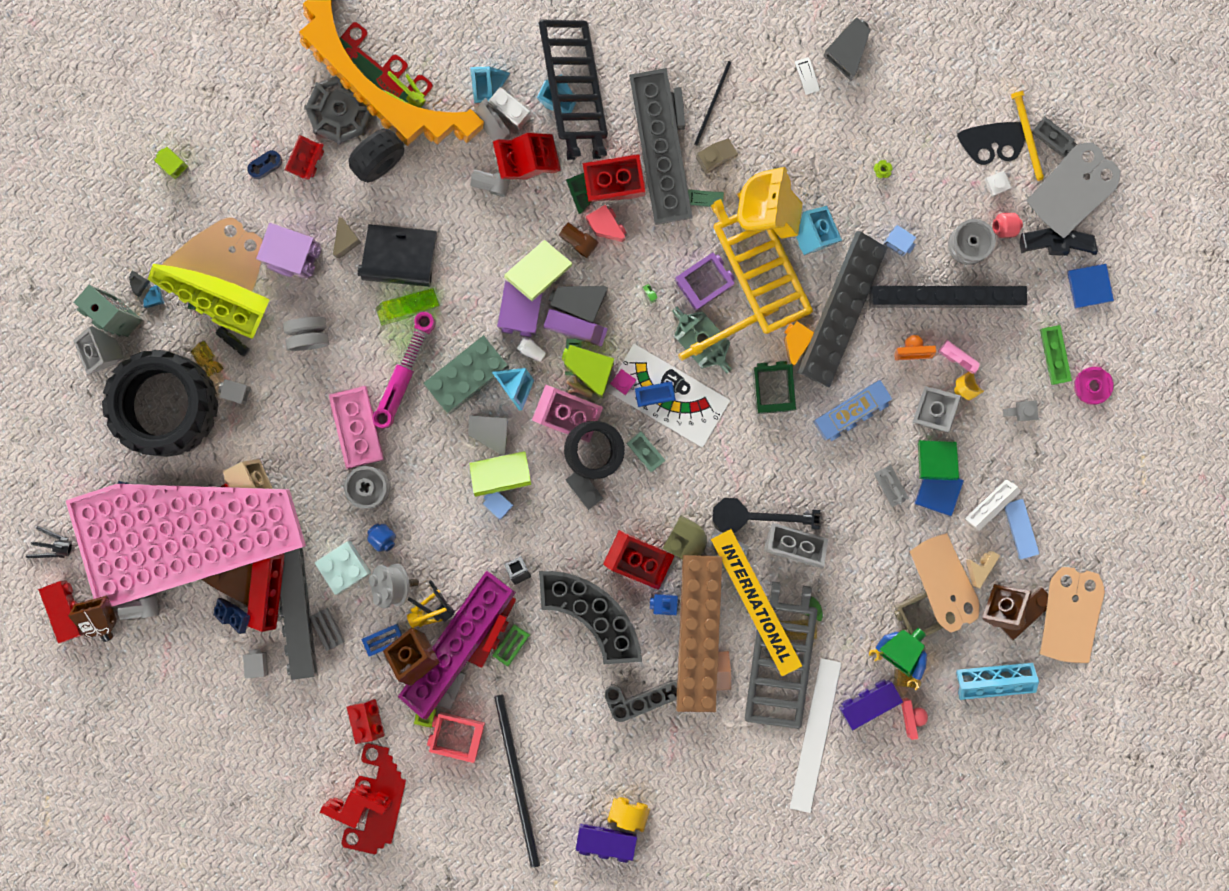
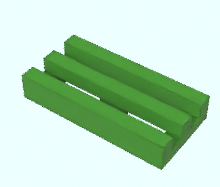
(520, 631)

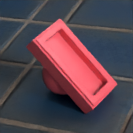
(913, 718)

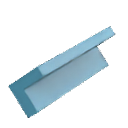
(998, 684)

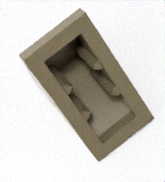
(345, 239)

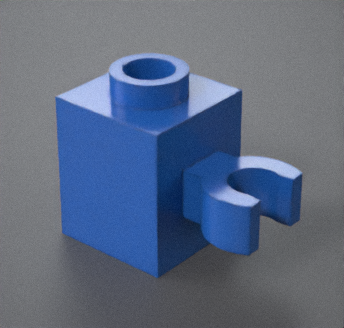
(664, 604)

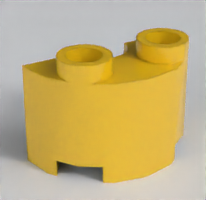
(628, 815)

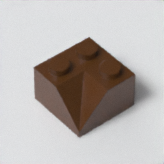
(411, 656)

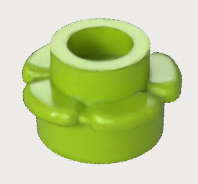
(878, 169)

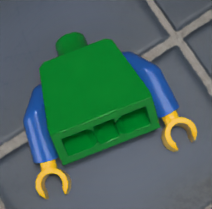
(904, 653)

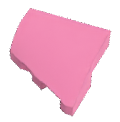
(955, 354)

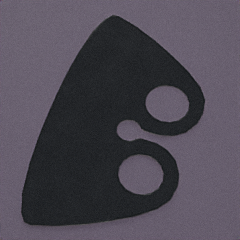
(984, 136)

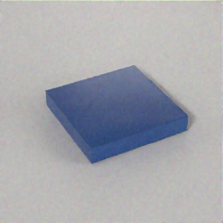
(1090, 286)
(939, 495)

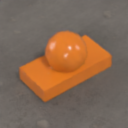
(914, 349)

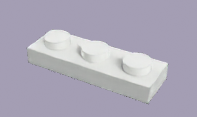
(992, 505)

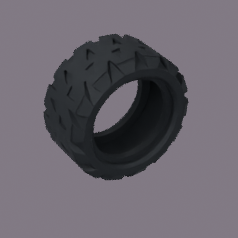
(121, 393)

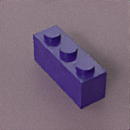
(870, 704)
(606, 843)

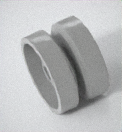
(981, 236)
(306, 333)
(355, 487)

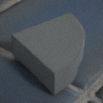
(137, 283)

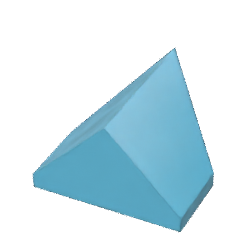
(486, 82)
(545, 96)
(516, 384)

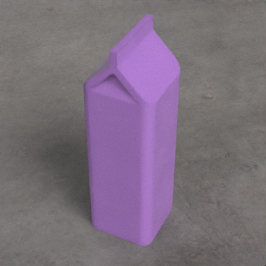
(575, 327)

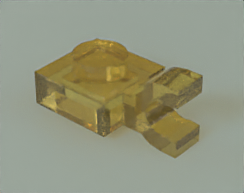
(204, 357)

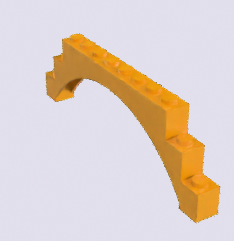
(401, 118)

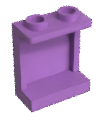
(518, 312)

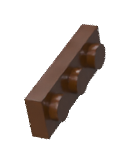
(1036, 607)

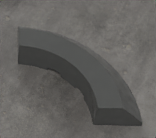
(595, 610)

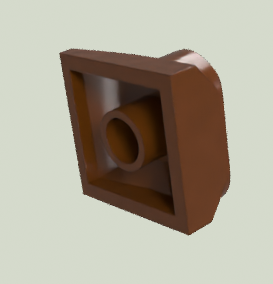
(1007, 607)

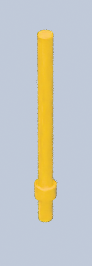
(698, 348)

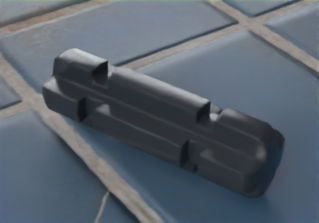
(232, 341)

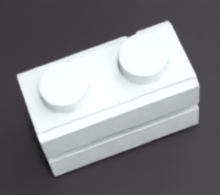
(509, 108)

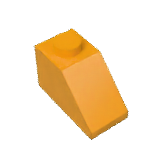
(796, 341)

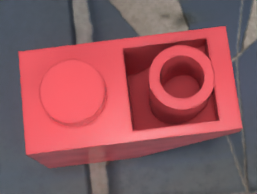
(604, 224)

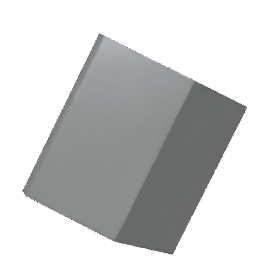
(937, 409)

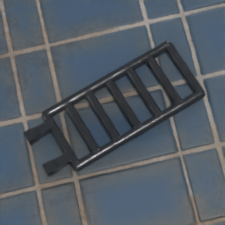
(570, 137)

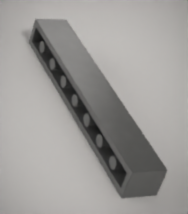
(296, 616)

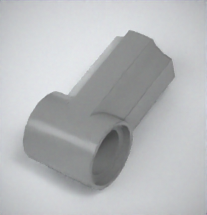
(490, 182)
(143, 608)

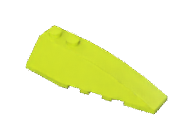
(223, 301)

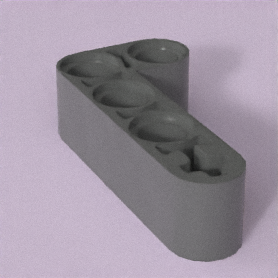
(627, 704)

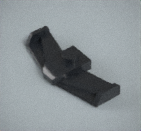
(1057, 244)

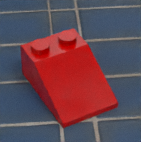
(614, 179)
(638, 560)

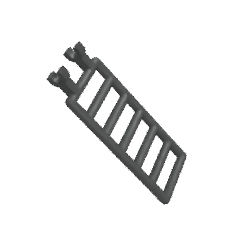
(758, 661)

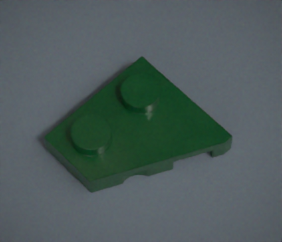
(578, 192)

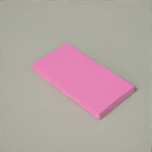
(355, 427)

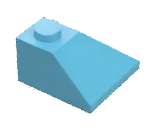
(817, 230)

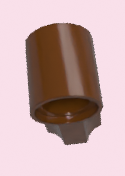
(582, 243)

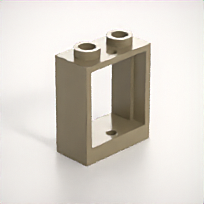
(900, 615)

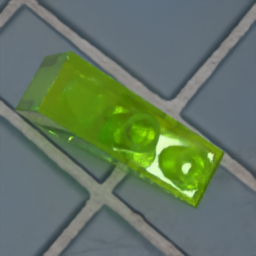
(406, 306)

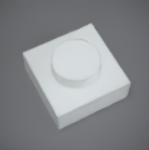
(998, 183)

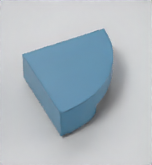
(153, 297)

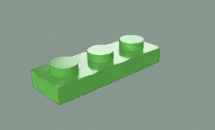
(1055, 355)

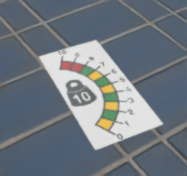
(695, 407)

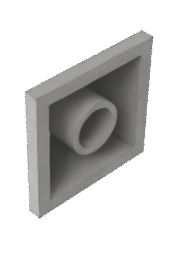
(97, 350)

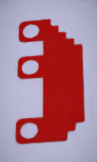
(378, 827)

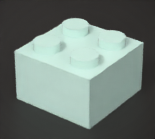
(342, 567)

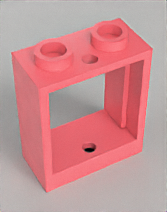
(433, 739)

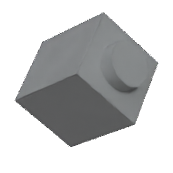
(234, 391)
(255, 664)

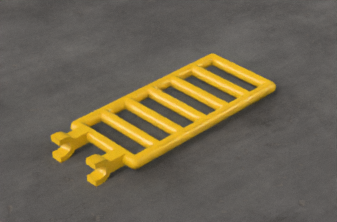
(724, 221)

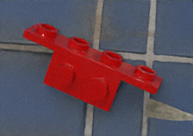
(491, 639)

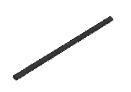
(712, 103)

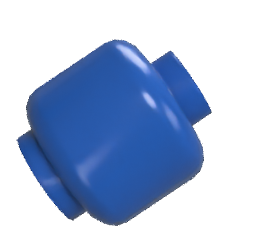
(381, 537)

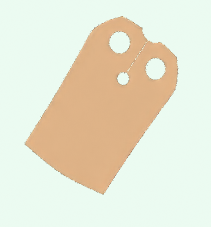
(943, 577)
(1070, 624)

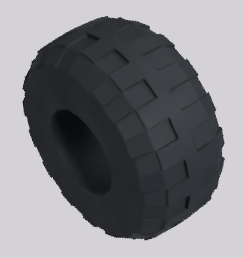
(376, 155)

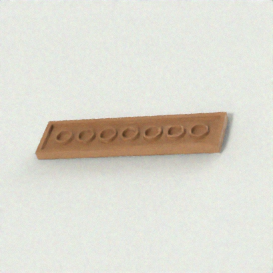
(699, 633)

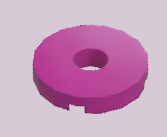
(1083, 390)

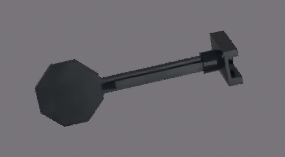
(733, 515)

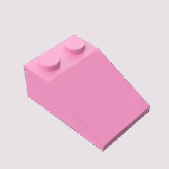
(565, 411)

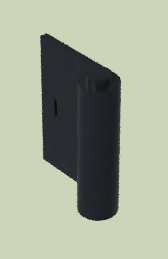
(398, 255)

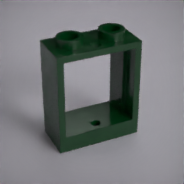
(774, 408)

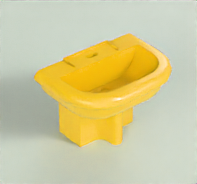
(770, 204)

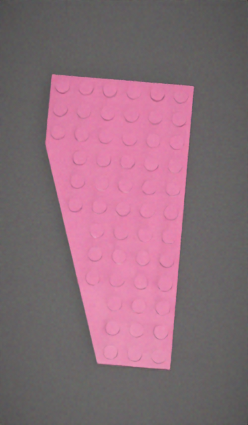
(169, 535)

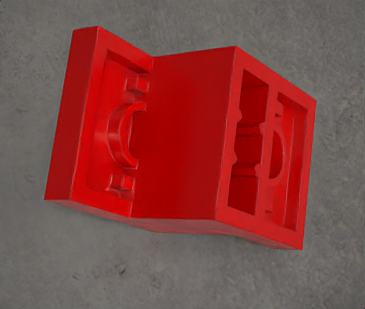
(526, 156)
(356, 805)

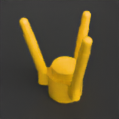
(418, 618)

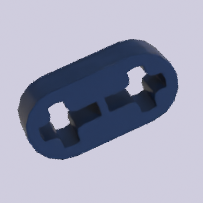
(267, 168)

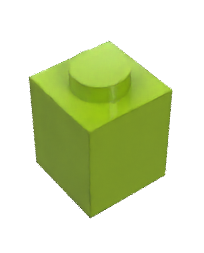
(170, 162)

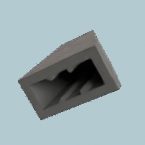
(848, 48)
(579, 300)

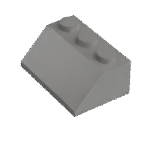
(796, 545)

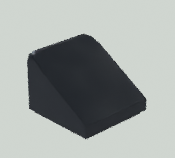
(517, 570)

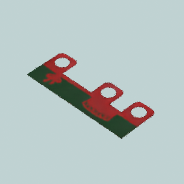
(374, 71)

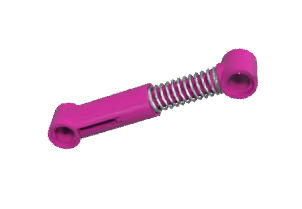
(403, 372)

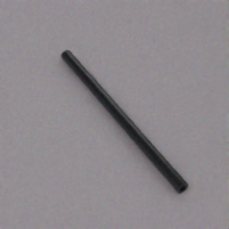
(517, 781)

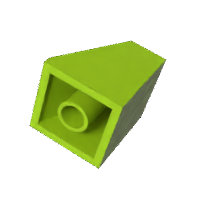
(589, 368)

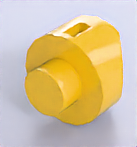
(967, 386)

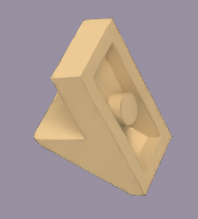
(979, 573)

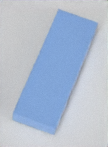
(1021, 529)

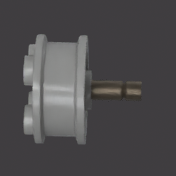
(390, 585)

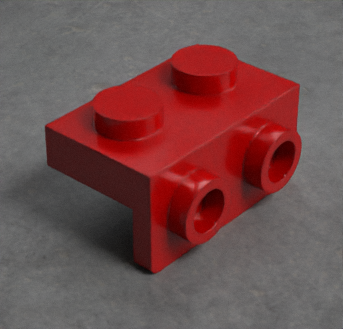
(304, 158)
(365, 721)

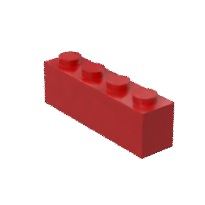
(265, 593)

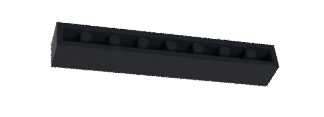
(948, 297)

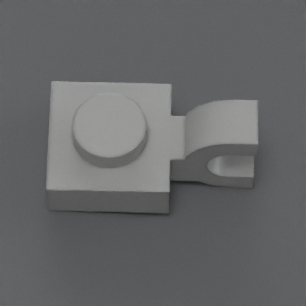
(1024, 411)

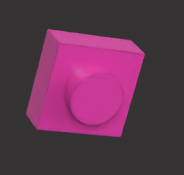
(623, 382)

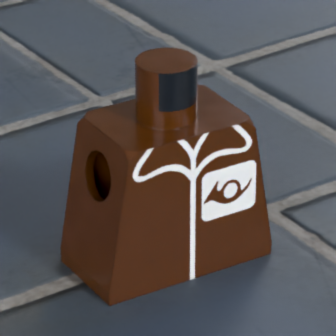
(94, 618)

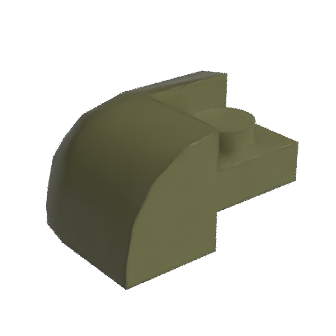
(686, 538)

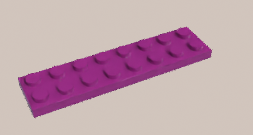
(459, 643)

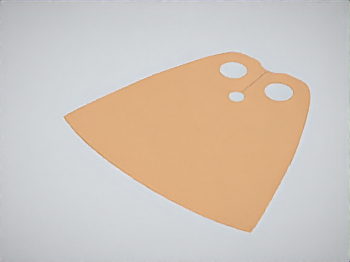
(210, 254)

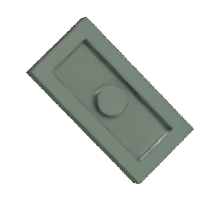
(646, 451)

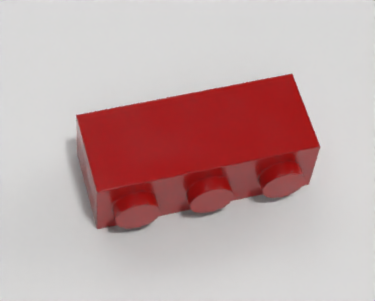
(58, 604)

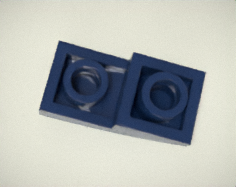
(231, 614)

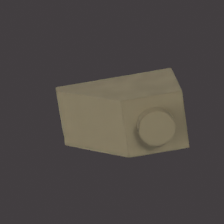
(716, 155)

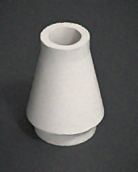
(531, 349)

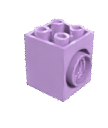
(288, 252)

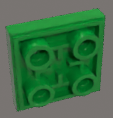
(938, 460)

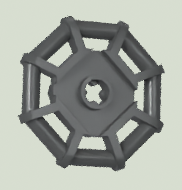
(329, 113)

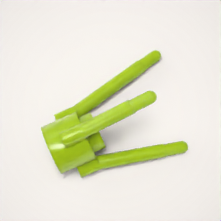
(415, 99)

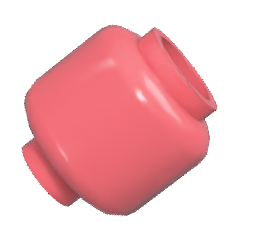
(1007, 225)

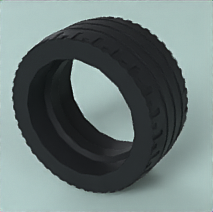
(616, 453)

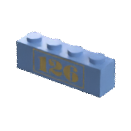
(850, 411)

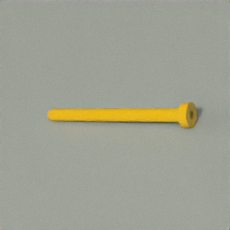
(1028, 134)

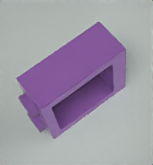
(688, 291)

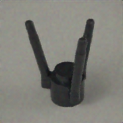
(61, 547)
(443, 604)

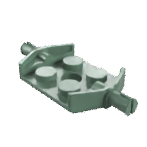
(695, 324)

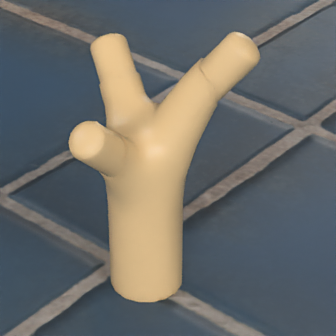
(578, 388)

